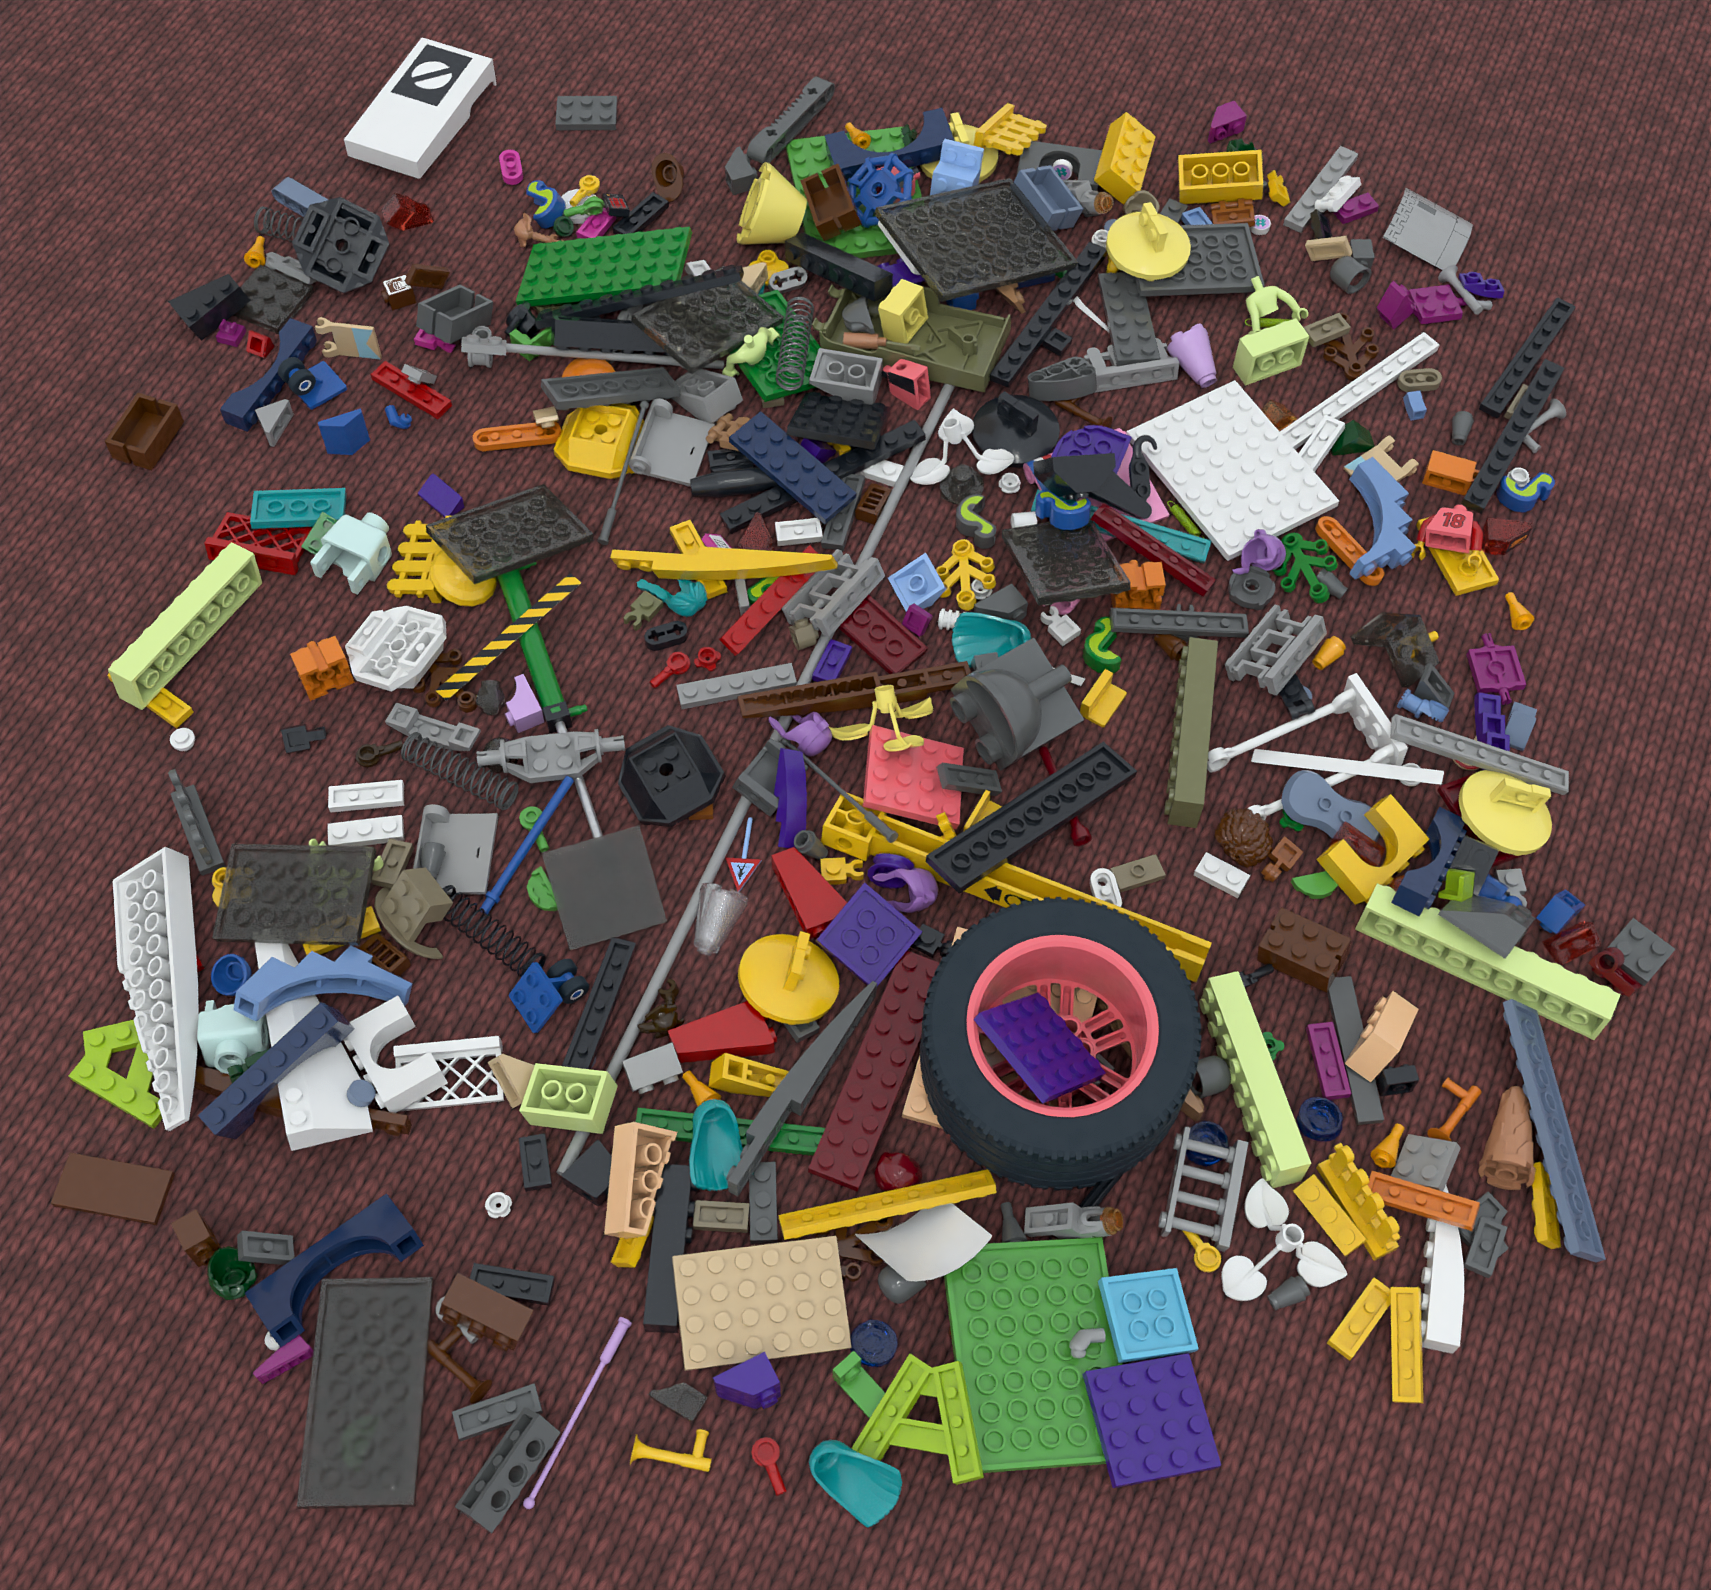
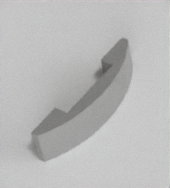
(408, 720)

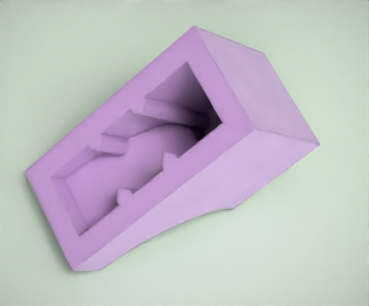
(523, 708)

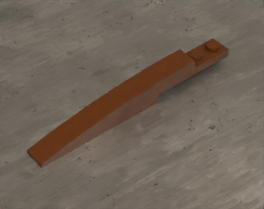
(850, 692)
(216, 1082)

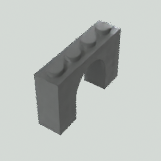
(1044, 154)

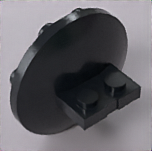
(1016, 425)

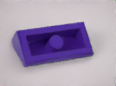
(441, 496)

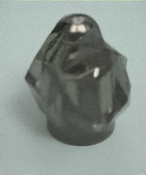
(490, 697)

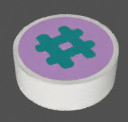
(1063, 168)
(1261, 226)

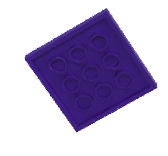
(1040, 1047)
(1151, 1420)

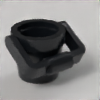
(522, 320)

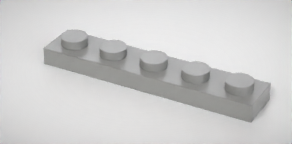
(734, 685)

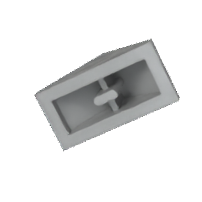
(274, 419)

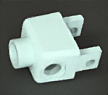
(357, 548)

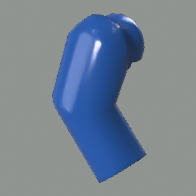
(396, 420)

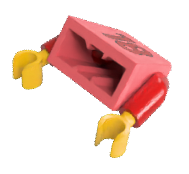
(1451, 531)

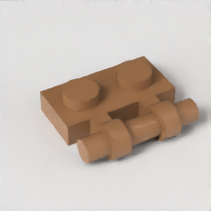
(725, 423)

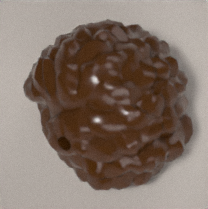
(1244, 837)

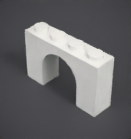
(396, 1086)

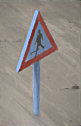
(743, 868)

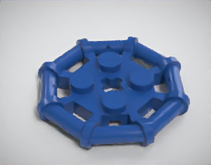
(879, 178)

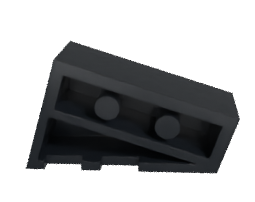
(210, 304)

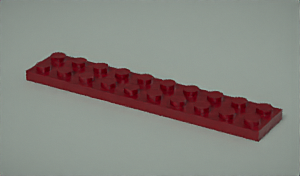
(875, 1075)

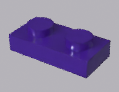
(832, 661)

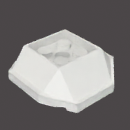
(396, 647)

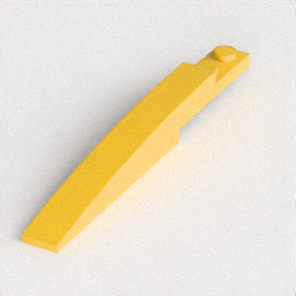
(723, 563)

